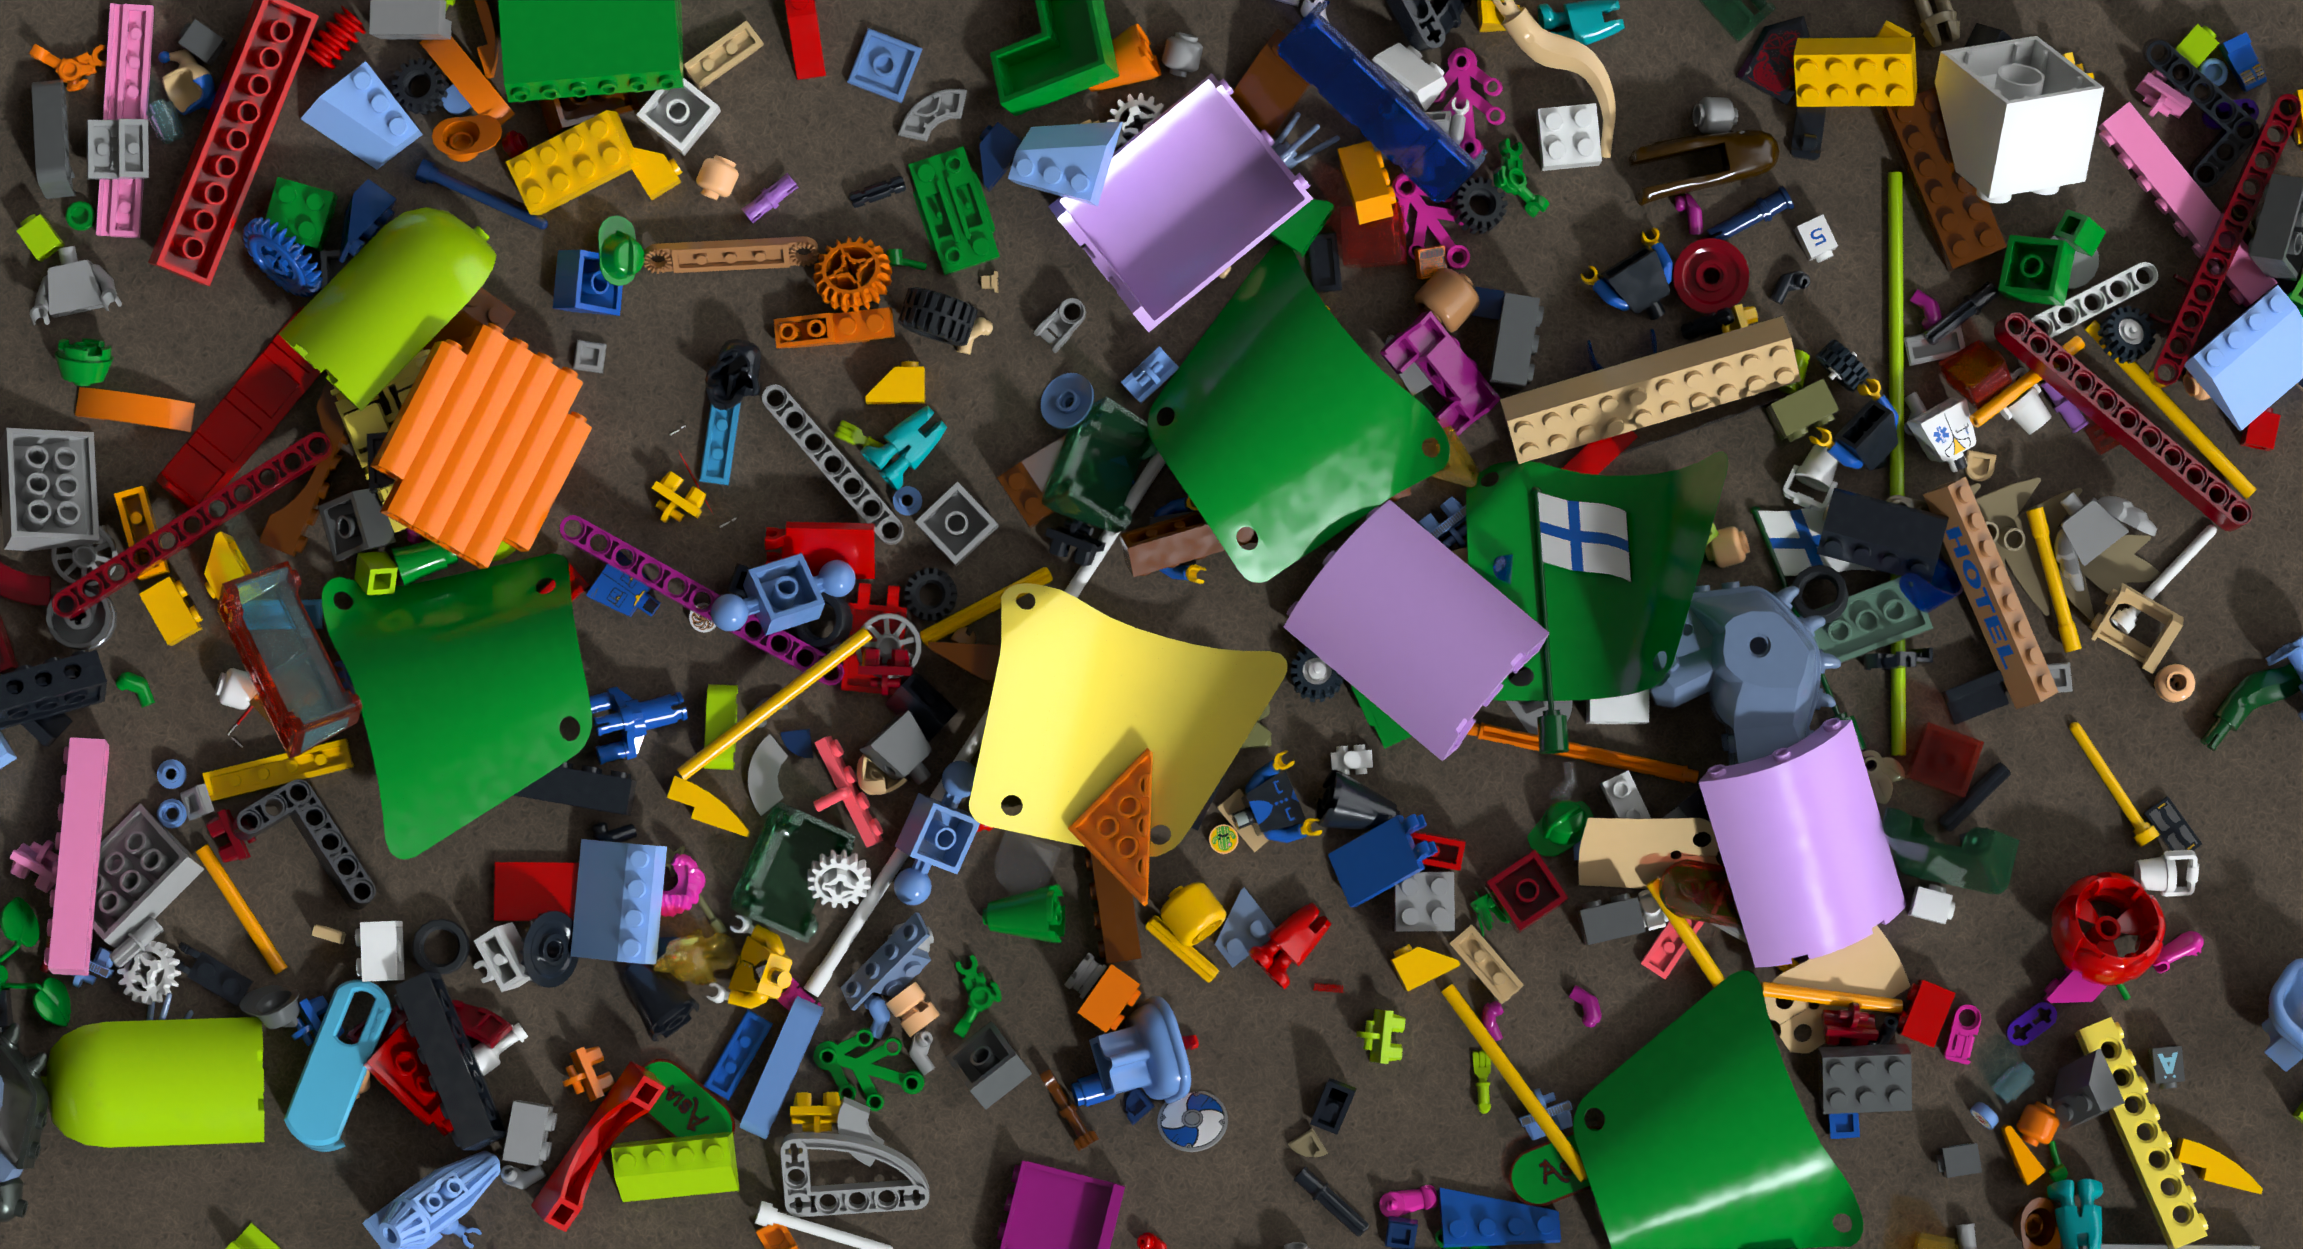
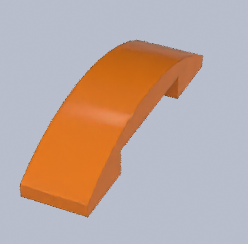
(488, 53)
(468, 79)
(135, 409)

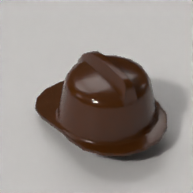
(2037, 1225)

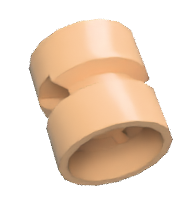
(912, 1009)

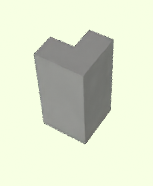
(409, 20)

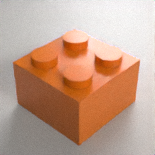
(1109, 999)

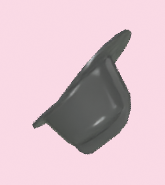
(273, 1005)

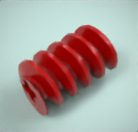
(335, 39)

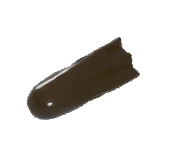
(1742, 155)

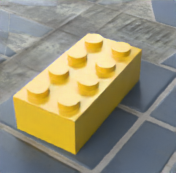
(1855, 71)
(573, 162)

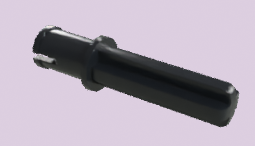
(1970, 306)
(1331, 1201)

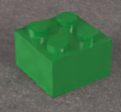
(303, 211)
(2036, 270)

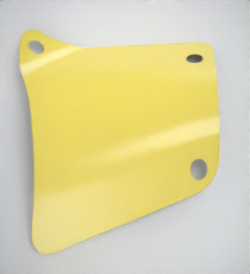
(1089, 696)

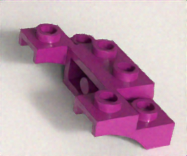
(1447, 369)

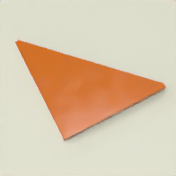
(1119, 826)

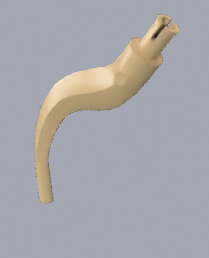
(1565, 54)

